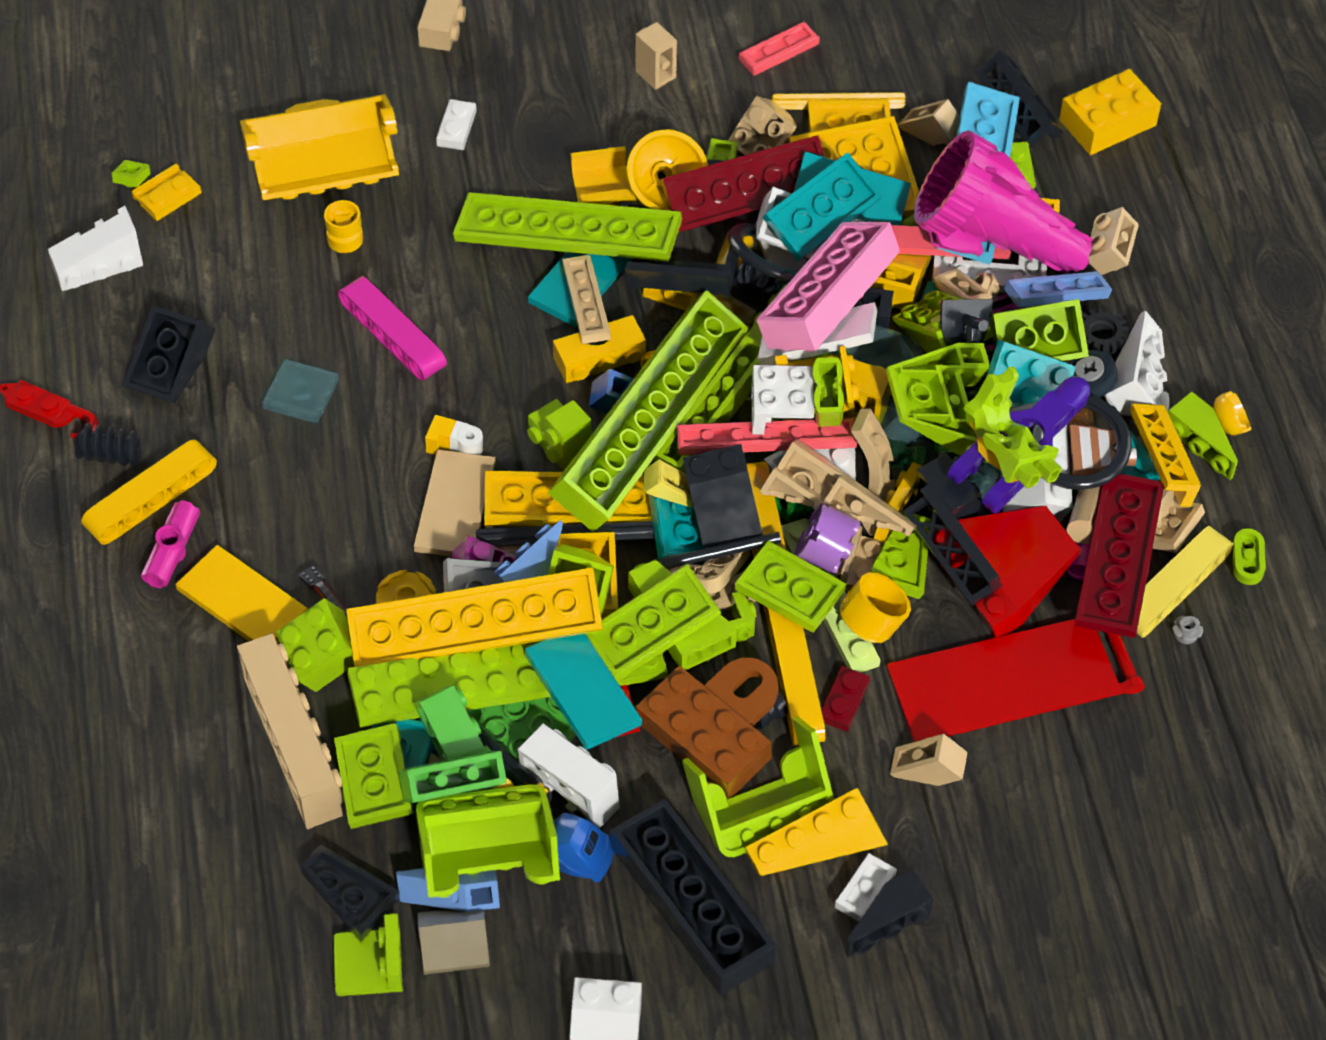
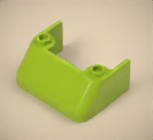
(761, 811)

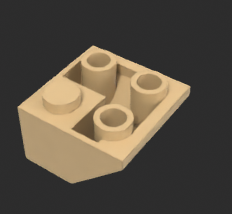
(763, 127)

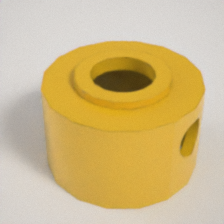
(875, 607)

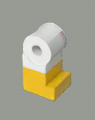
(453, 436)

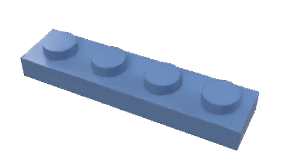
(1057, 288)

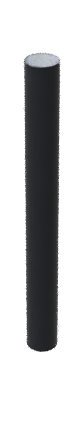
(719, 550)

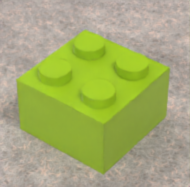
(318, 644)

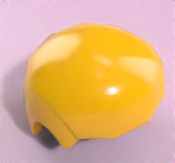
(1231, 414)

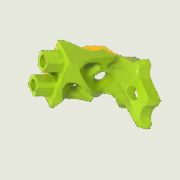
(1018, 454)

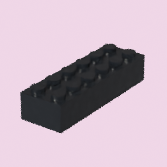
(693, 896)

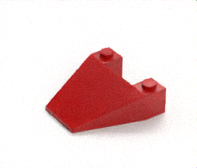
(1026, 552)

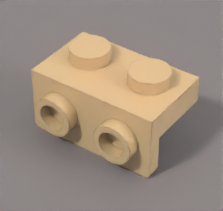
(1175, 522)

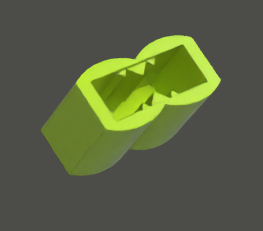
(828, 391)

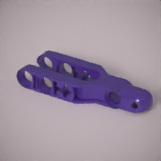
(1049, 413)

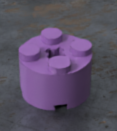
(827, 538)

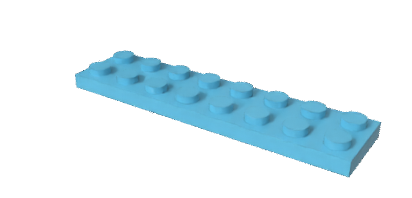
(993, 118)

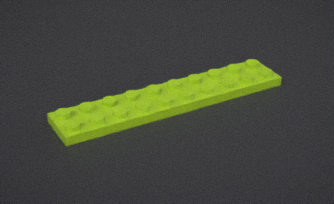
(485, 677)

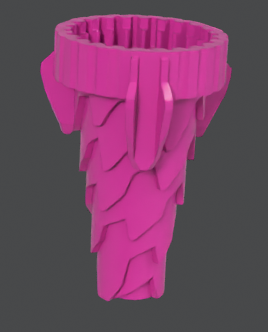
(984, 197)

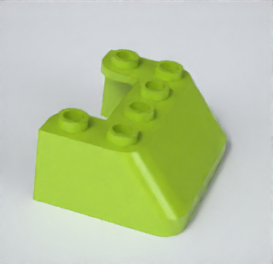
(485, 834)

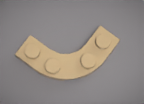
(878, 454)

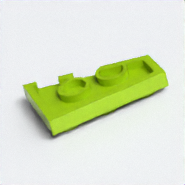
(904, 560)

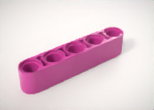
(392, 328)

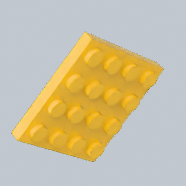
(874, 147)

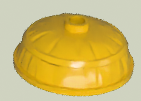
(661, 152)

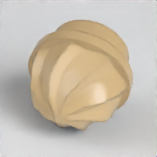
(988, 282)

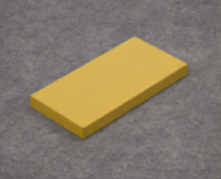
(238, 595)

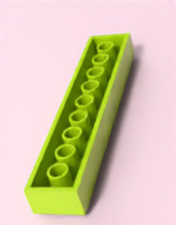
(648, 411)

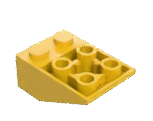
(904, 278)

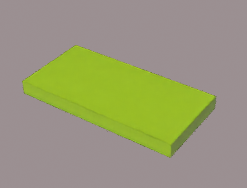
(653, 622)

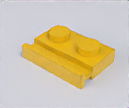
(166, 192)

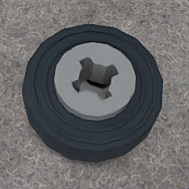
(1097, 370)

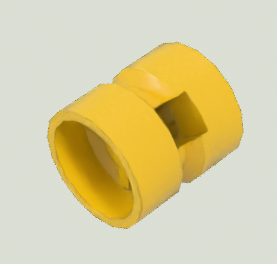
(343, 226)

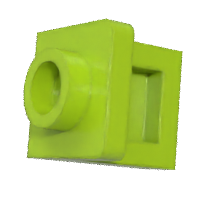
(744, 615)

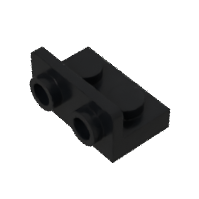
(883, 303)

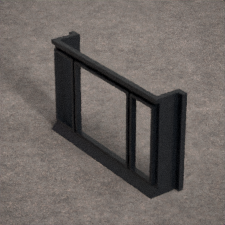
(685, 275)

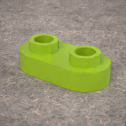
(1249, 559)

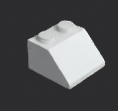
(605, 1010)

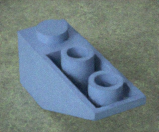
(532, 560)
(474, 894)

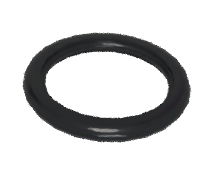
(747, 255)
(1121, 457)

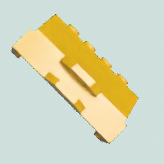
(321, 146)

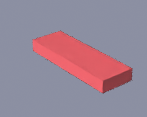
(778, 48)

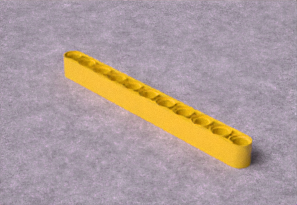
(787, 637)

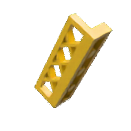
(1166, 452)

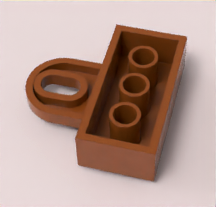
(712, 722)

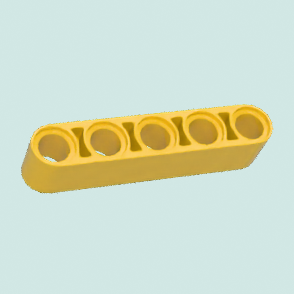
(148, 492)

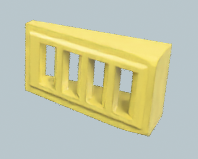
(656, 483)

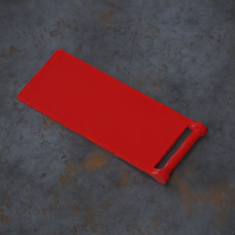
(1008, 679)

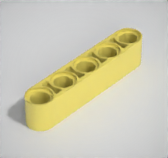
(1181, 577)

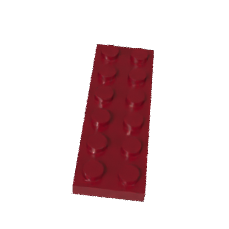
(735, 184)
(1120, 555)

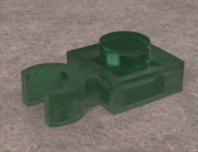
(906, 455)

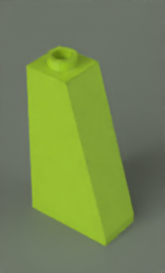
(702, 644)

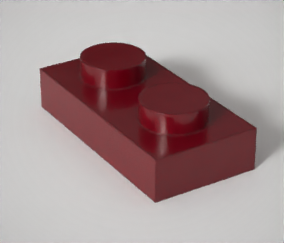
(845, 698)

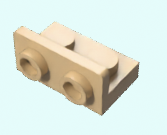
(860, 559)

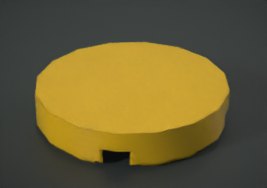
(404, 585)

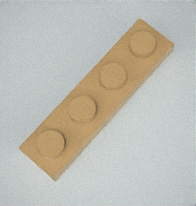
(586, 299)

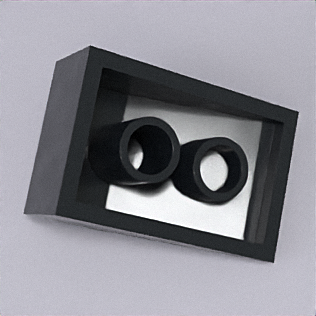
(168, 354)
(722, 496)

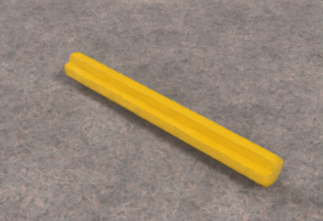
(800, 100)

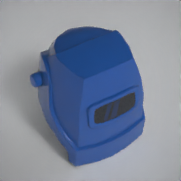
(582, 848)

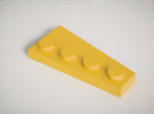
(826, 833)

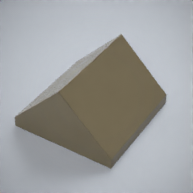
(453, 940)

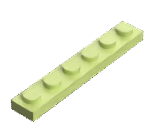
(855, 651)

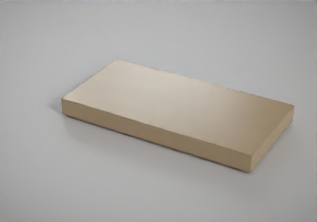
(453, 502)

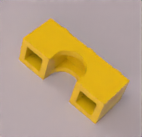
(582, 360)

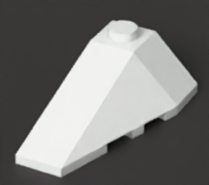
(1140, 369)

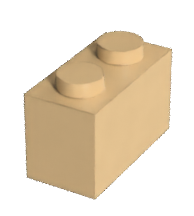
(440, 23)
(656, 55)

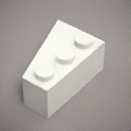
(98, 253)
(572, 773)

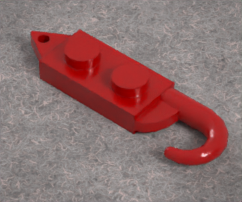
(44, 406)

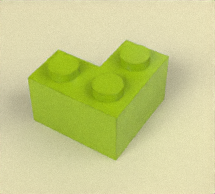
(560, 430)

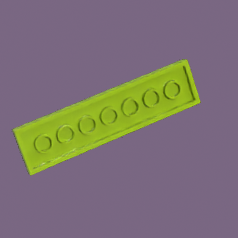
(568, 226)

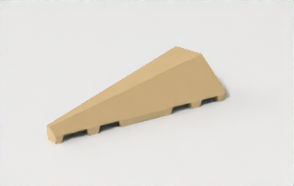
(811, 480)

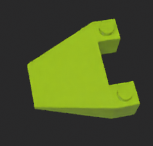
(932, 392)

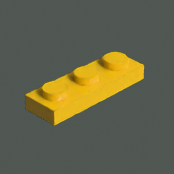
(899, 498)

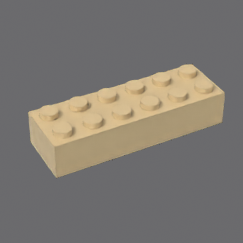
(291, 730)

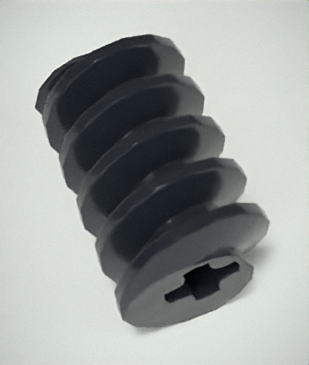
(108, 446)

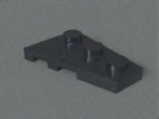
(349, 890)

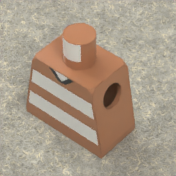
(1092, 450)

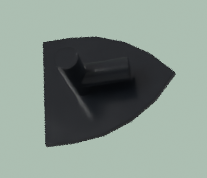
(965, 320)

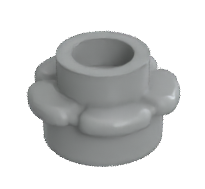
(1185, 635)

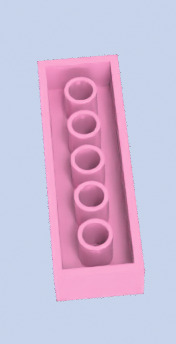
(828, 286)

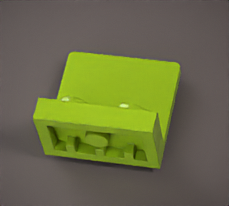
(370, 964)

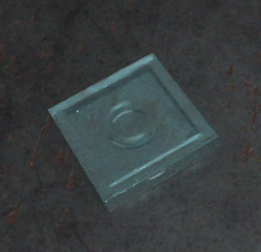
(300, 391)

